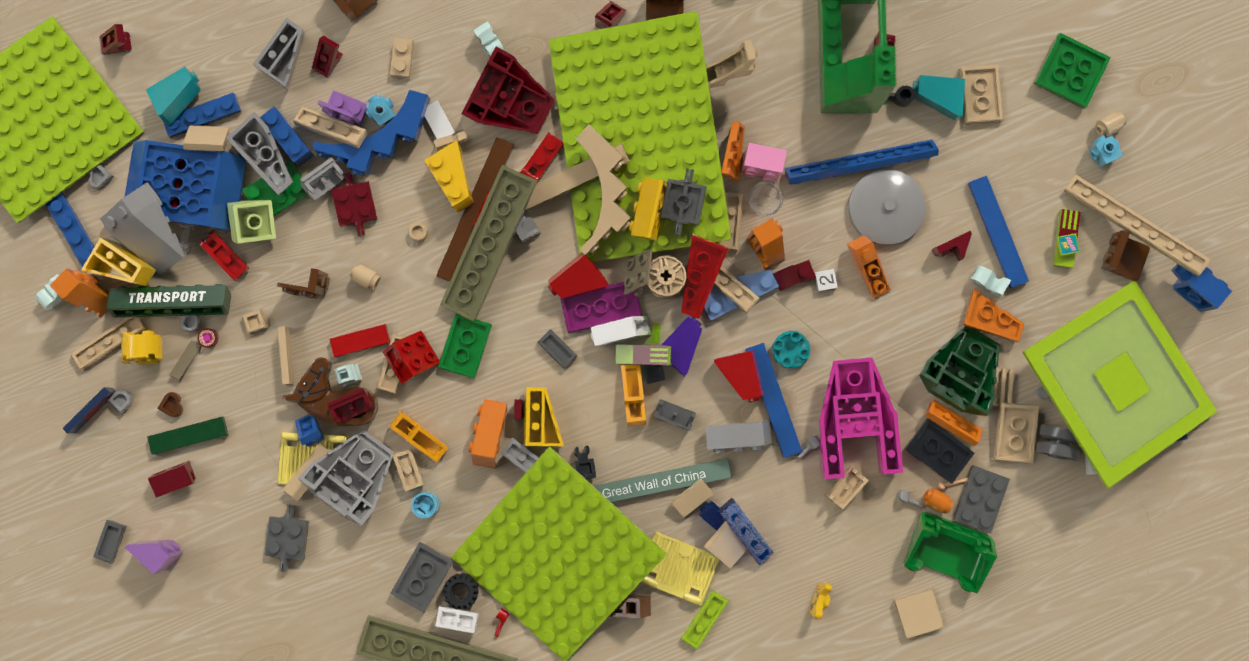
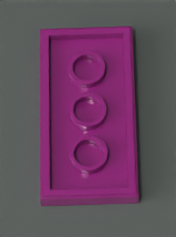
(599, 307)

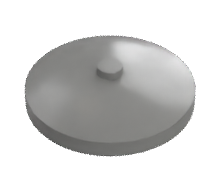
(886, 207)

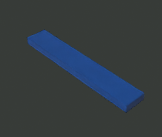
(998, 231)
(775, 404)

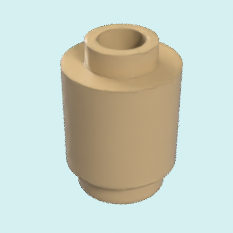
(1110, 124)
(365, 277)

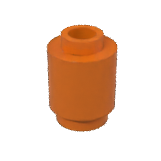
(937, 500)

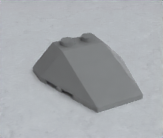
(144, 229)
(350, 476)

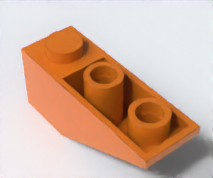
(869, 265)

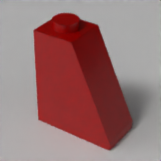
(577, 278)
(742, 374)

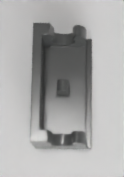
(674, 414)

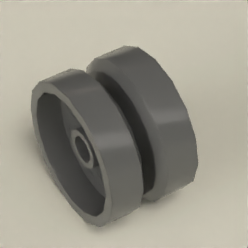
(1059, 443)

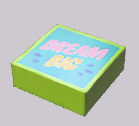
(1067, 244)

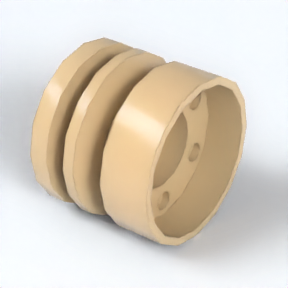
(671, 287)

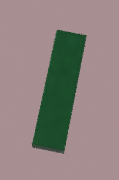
(187, 435)

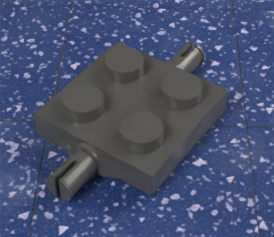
(683, 201)
(286, 538)

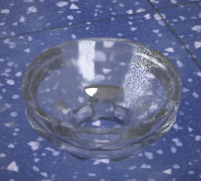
(770, 190)

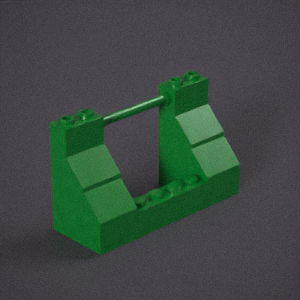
(859, 83)

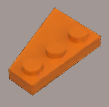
(733, 155)
(991, 319)

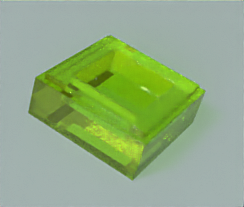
(656, 333)

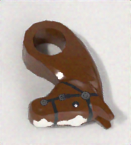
(315, 392)

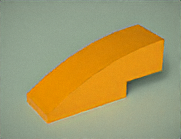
(633, 395)
(418, 436)

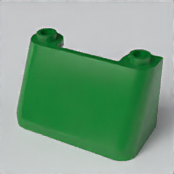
(951, 550)

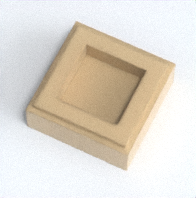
(254, 321)

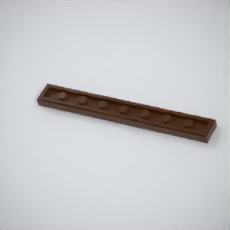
(497, 157)

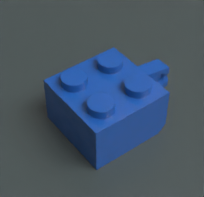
(1201, 292)

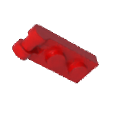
(543, 156)
(224, 255)

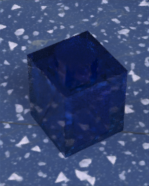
(709, 513)

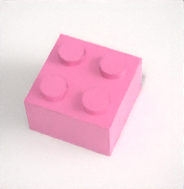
(763, 162)

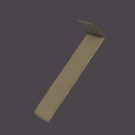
(184, 360)

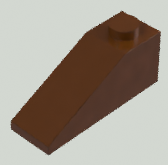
(633, 607)

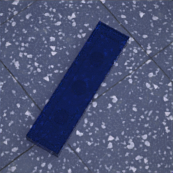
(745, 531)

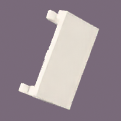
(457, 619)

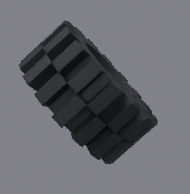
(449, 595)

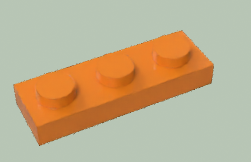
(954, 423)

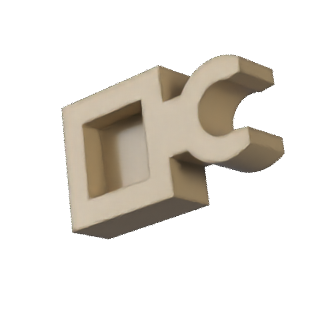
(442, 142)

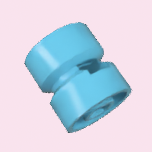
(425, 504)

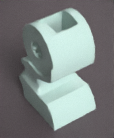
(488, 38)
(987, 279)
(48, 297)
(348, 374)

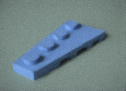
(758, 283)

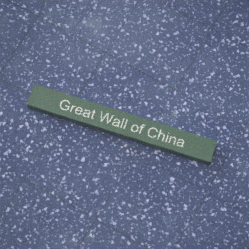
(664, 480)

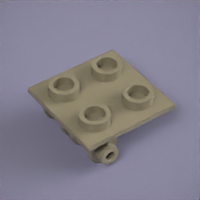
(638, 273)

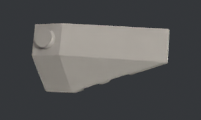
(258, 147)

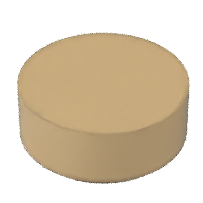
(418, 231)

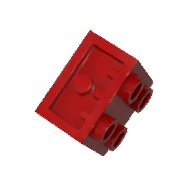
(411, 356)

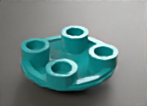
(791, 349)

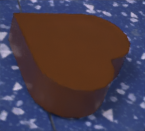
(171, 404)

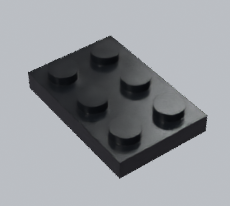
(939, 450)

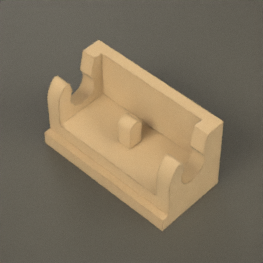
(846, 488)

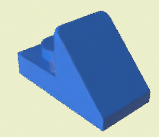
(309, 430)

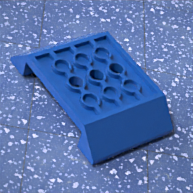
(208, 181)

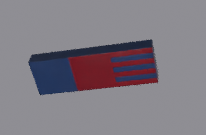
(89, 410)

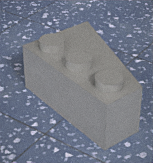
(281, 53)
(738, 436)

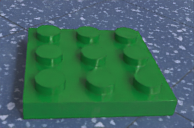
(1072, 70)

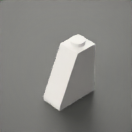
(620, 330)

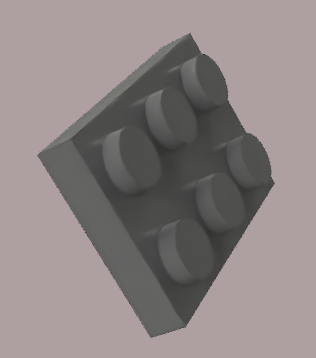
(981, 499)
(421, 577)

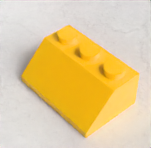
(648, 209)

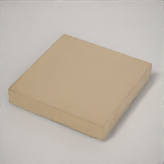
(206, 138)
(726, 545)
(918, 613)

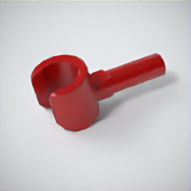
(502, 616)

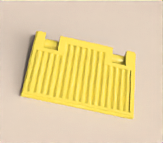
(294, 456)
(682, 569)

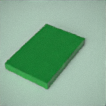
(465, 346)

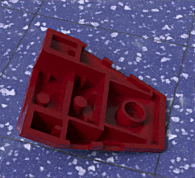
(508, 96)

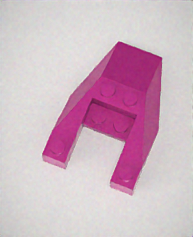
(857, 407)

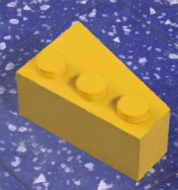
(451, 175)
(118, 263)
(539, 419)

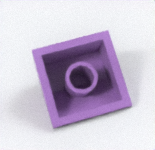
(155, 554)

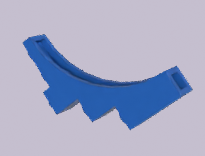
(383, 143)

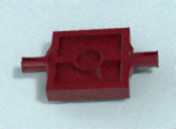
(354, 204)

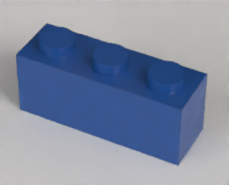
(287, 136)

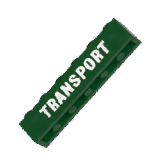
(169, 301)

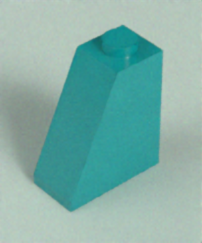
(174, 94)
(941, 94)

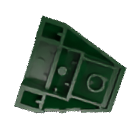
(964, 372)

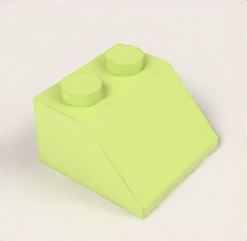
(251, 221)

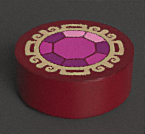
(207, 338)

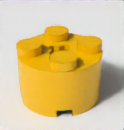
(142, 348)

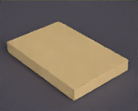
(982, 94)
(1016, 432)

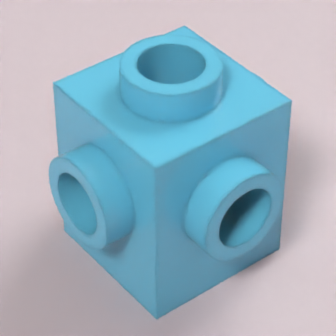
(380, 116)
(1105, 150)

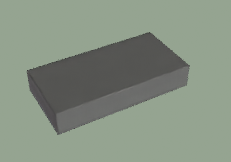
(557, 349)
(109, 541)

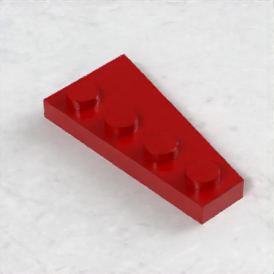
(702, 270)

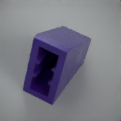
(683, 344)

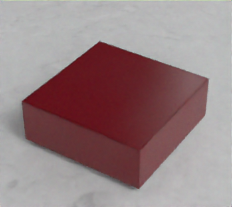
(518, 408)

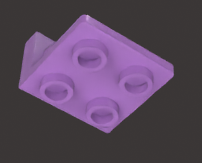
(345, 108)

